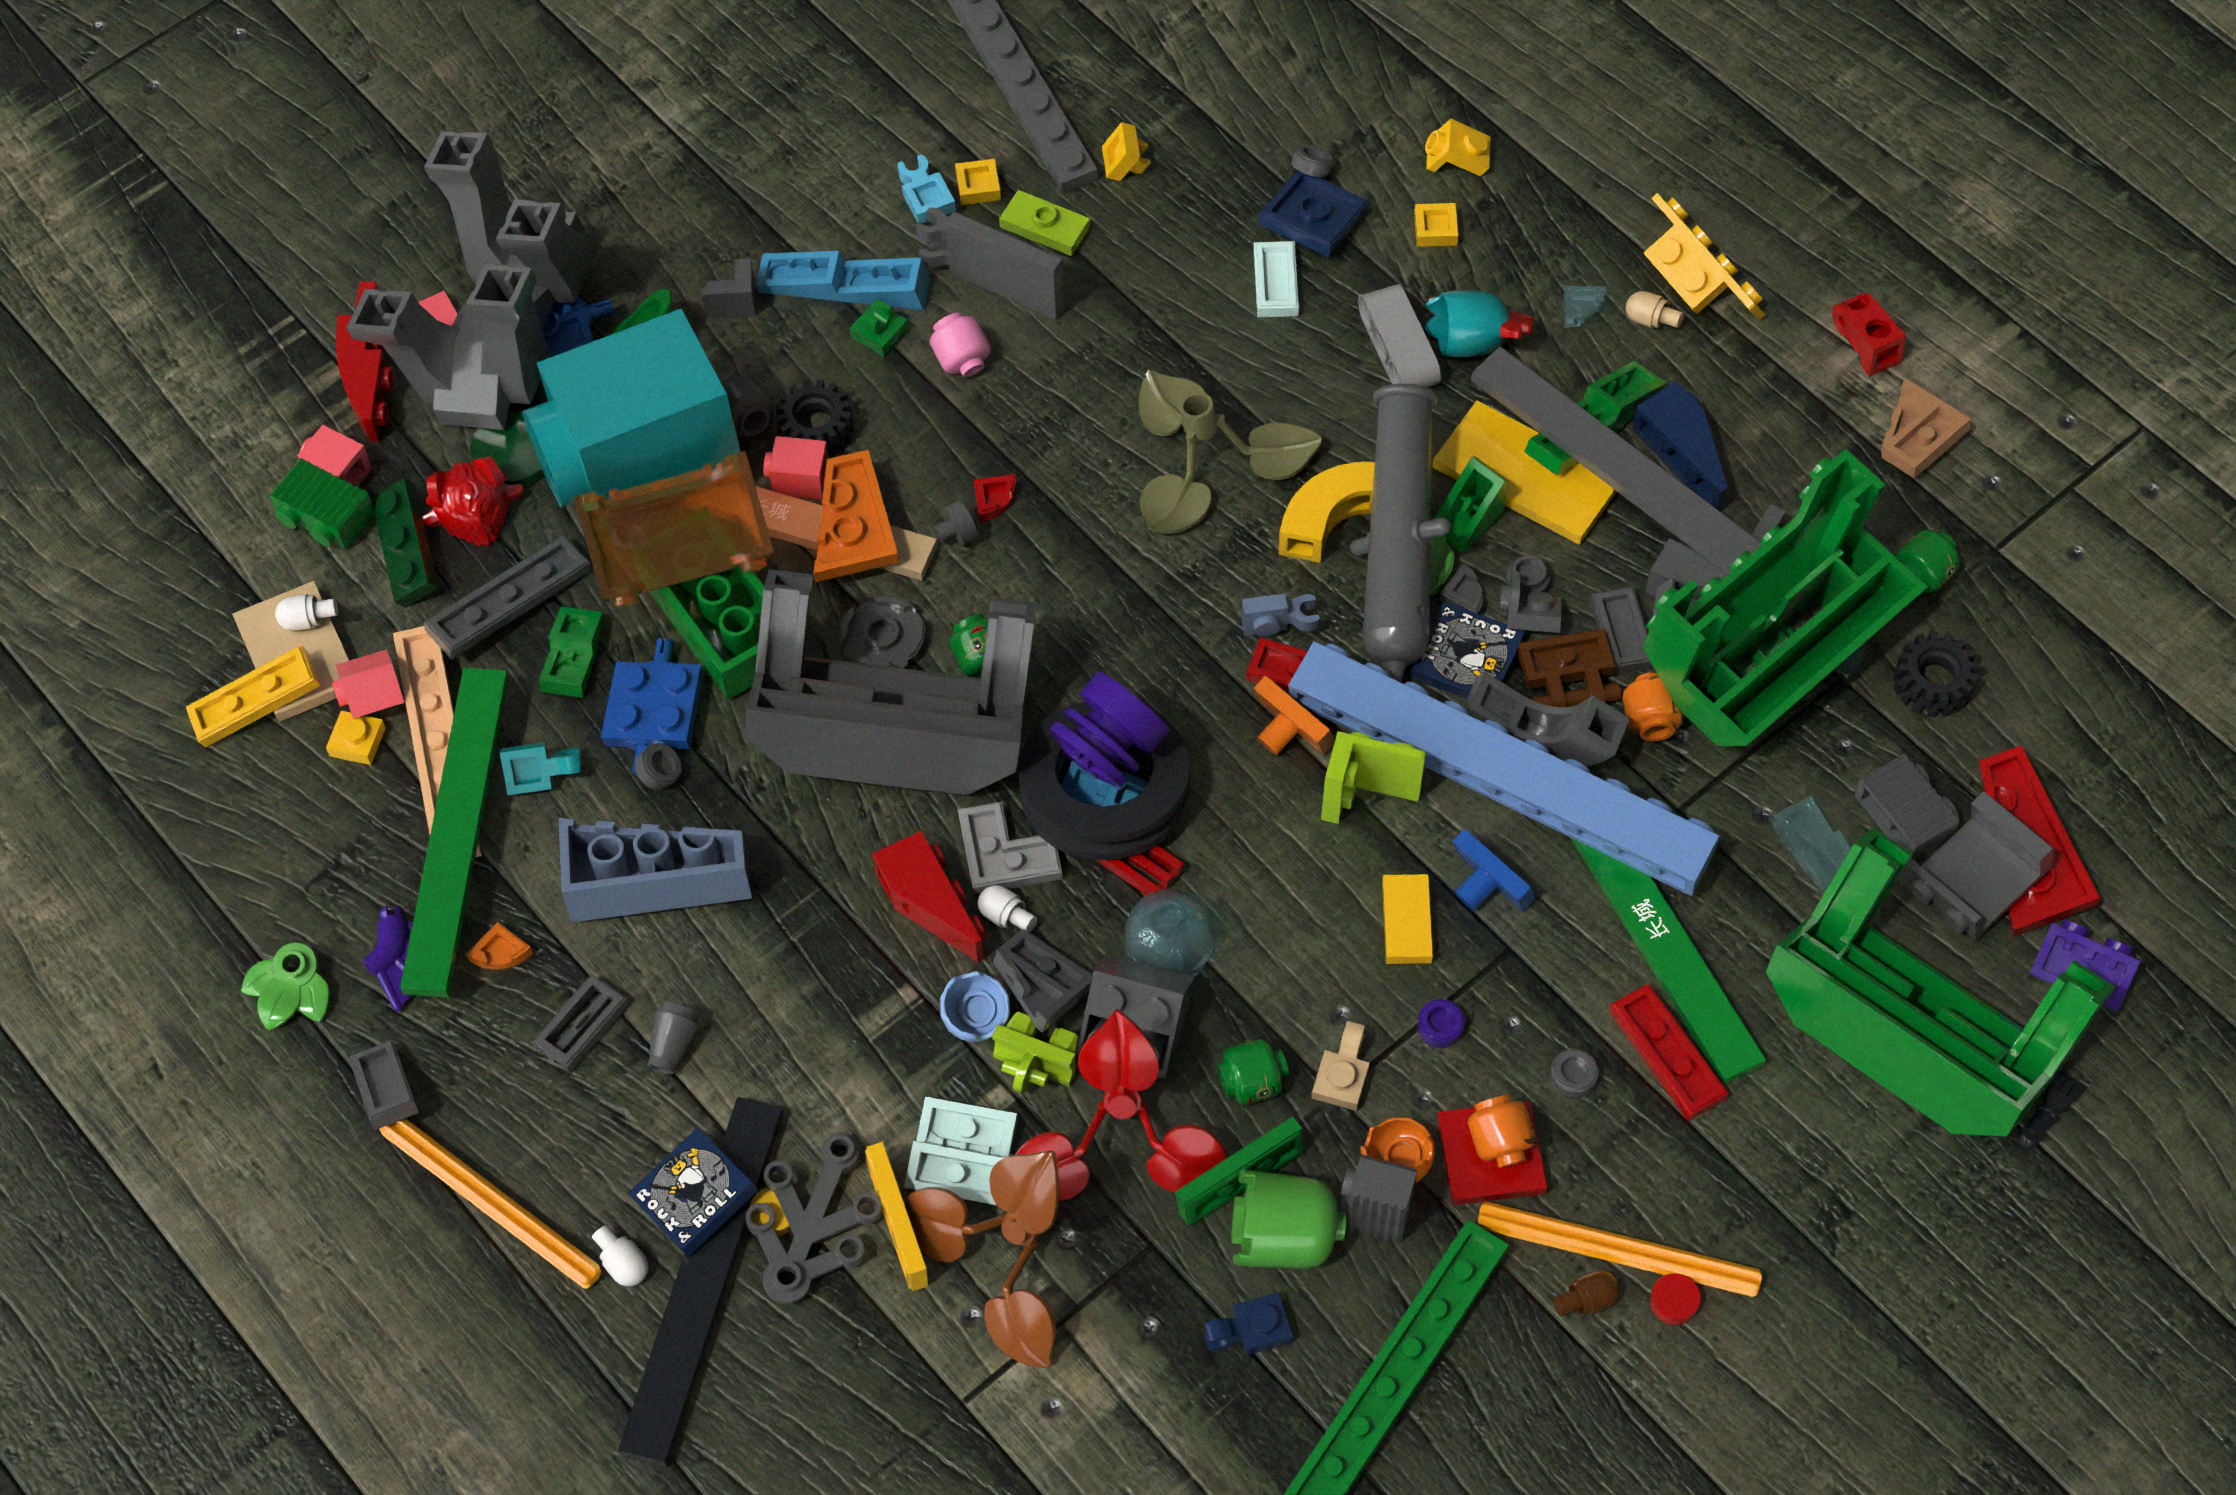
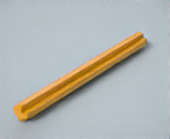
(493, 1202)
(1619, 1248)

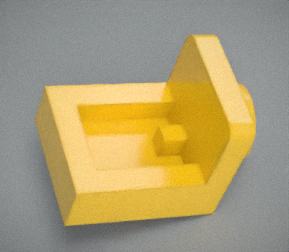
(1458, 146)

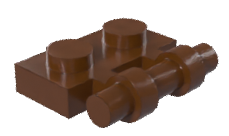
(1569, 659)

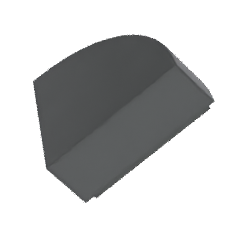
(1464, 590)

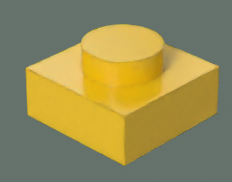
(355, 738)

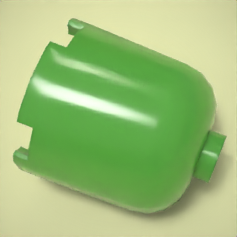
(1285, 1221)

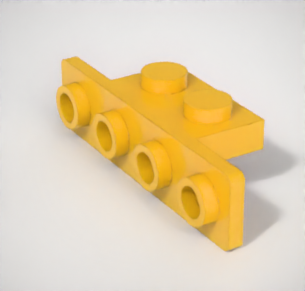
(1691, 267)

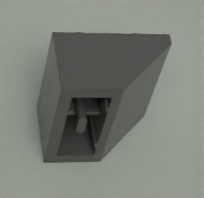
(1146, 994)

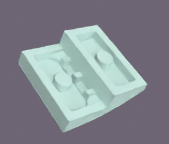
(959, 1148)

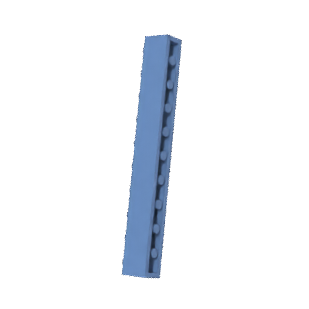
(1506, 768)

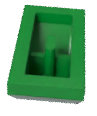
(1473, 503)

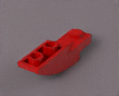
(364, 375)

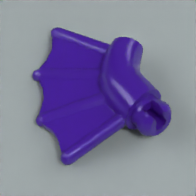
(390, 954)

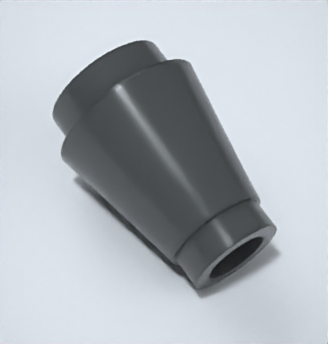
(671, 1035)

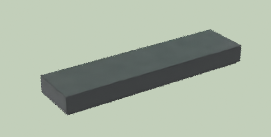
(507, 597)

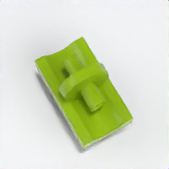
(1031, 1058)

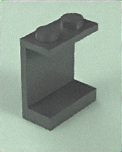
(1981, 868)

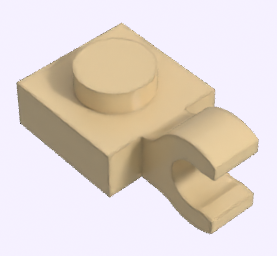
(1342, 1073)

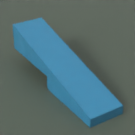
(829, 277)

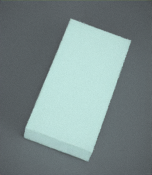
(1276, 279)

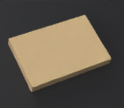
(268, 640)

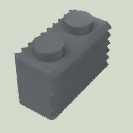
(1907, 807)
(1378, 1198)

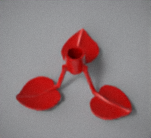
(1124, 1064)

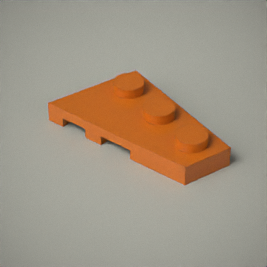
(853, 520)

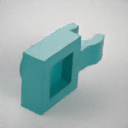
(530, 768)

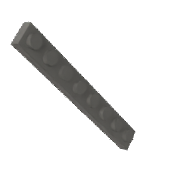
(1026, 93)

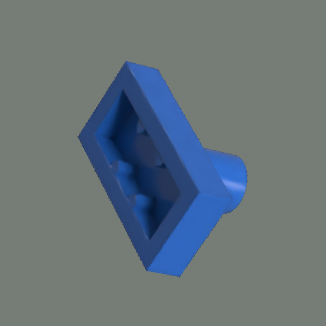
(1488, 875)

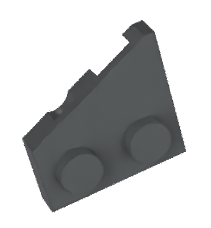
(1041, 978)

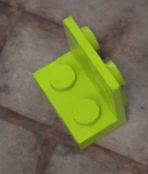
(1372, 766)

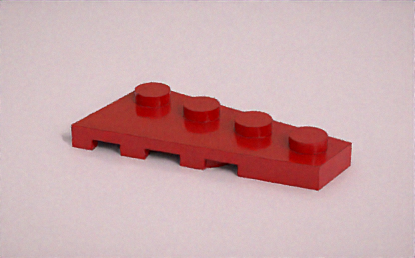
(2066, 886)

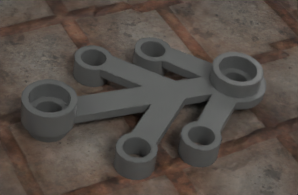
(810, 1225)

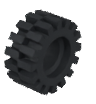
(811, 400)
(1939, 653)

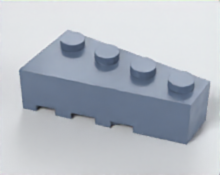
(648, 869)

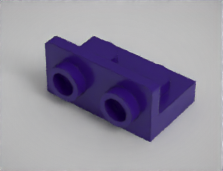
(2071, 943)

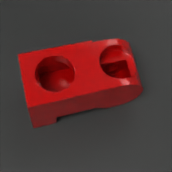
(1870, 332)

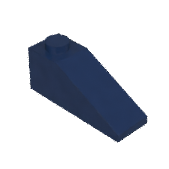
(1680, 435)

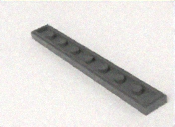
(1613, 460)

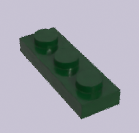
(404, 543)

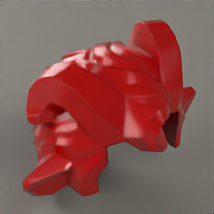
(470, 500)

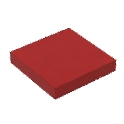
(1480, 1180)

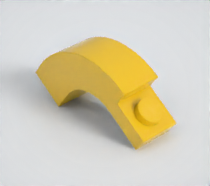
(1322, 505)

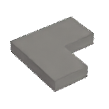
(1002, 861)

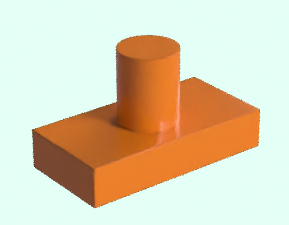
(1289, 721)

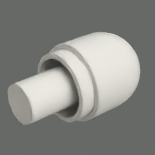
(304, 611)
(1005, 908)
(621, 1257)

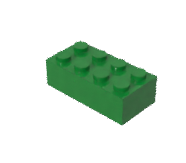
(719, 624)

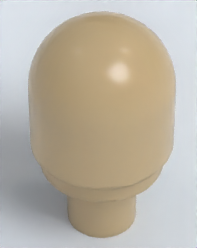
(1652, 310)

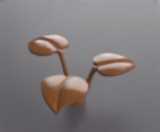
(1029, 1193)

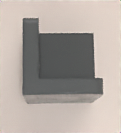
(732, 297)

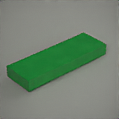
(1221, 1182)

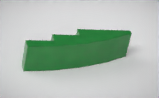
(1610, 401)

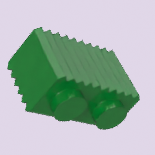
(322, 505)

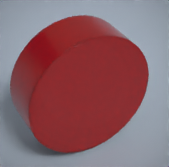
(1675, 1299)

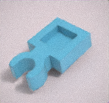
(924, 190)

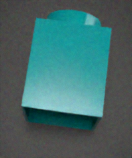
(630, 411)

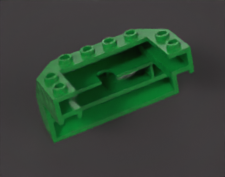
(1734, 654)
(1911, 1022)

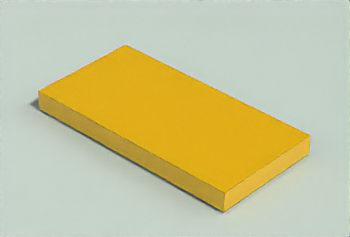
(1560, 502)

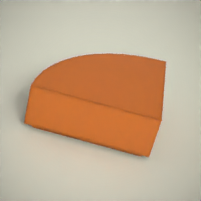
(499, 949)

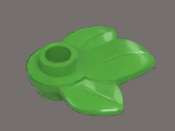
(286, 992)

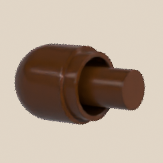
(1588, 1294)

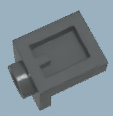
(1530, 611)

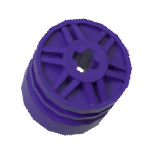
(1109, 730)

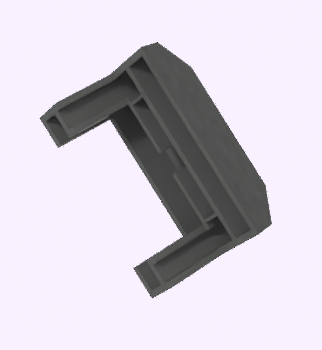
(881, 719)

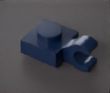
(1256, 1324)

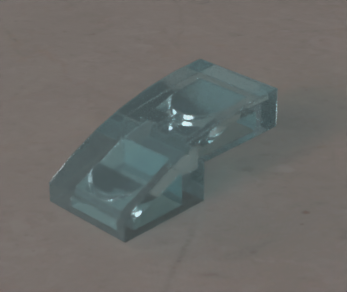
(1811, 840)

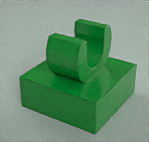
(879, 328)

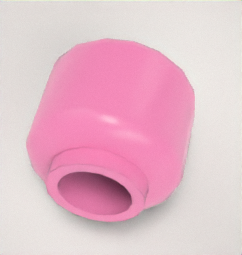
(960, 344)

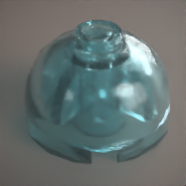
(1170, 931)

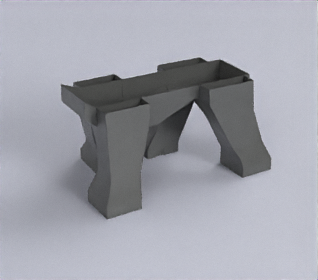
(521, 264)

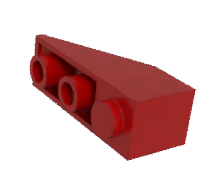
(921, 891)

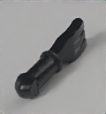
(2057, 1099)

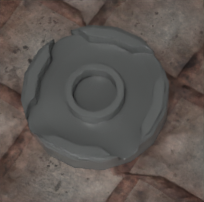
(883, 633)

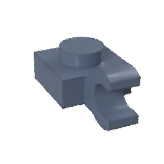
(1272, 613)

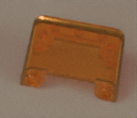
(675, 530)

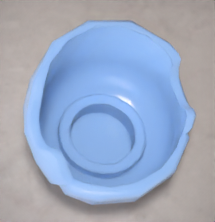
(974, 1006)

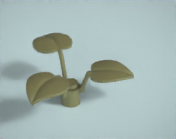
(1170, 402)

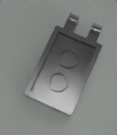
(994, 261)

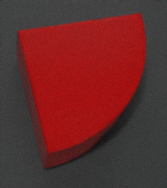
(994, 495)

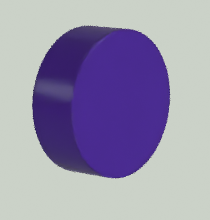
(1440, 1023)

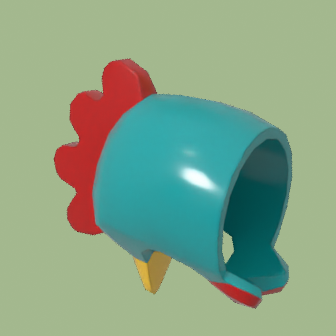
(1473, 322)

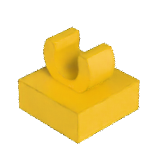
(1123, 153)

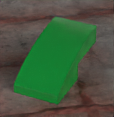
(572, 652)

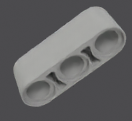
(1399, 337)

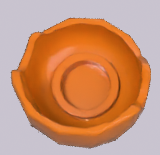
(1402, 1143)

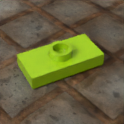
(1044, 222)

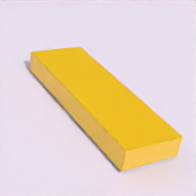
(253, 696)
(896, 1217)

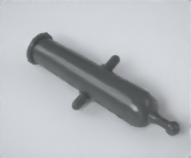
(1400, 530)

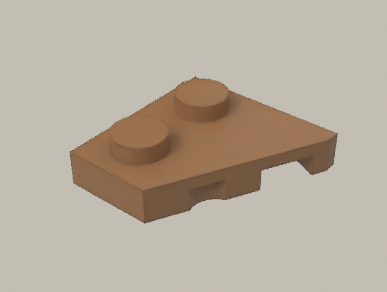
(1921, 430)

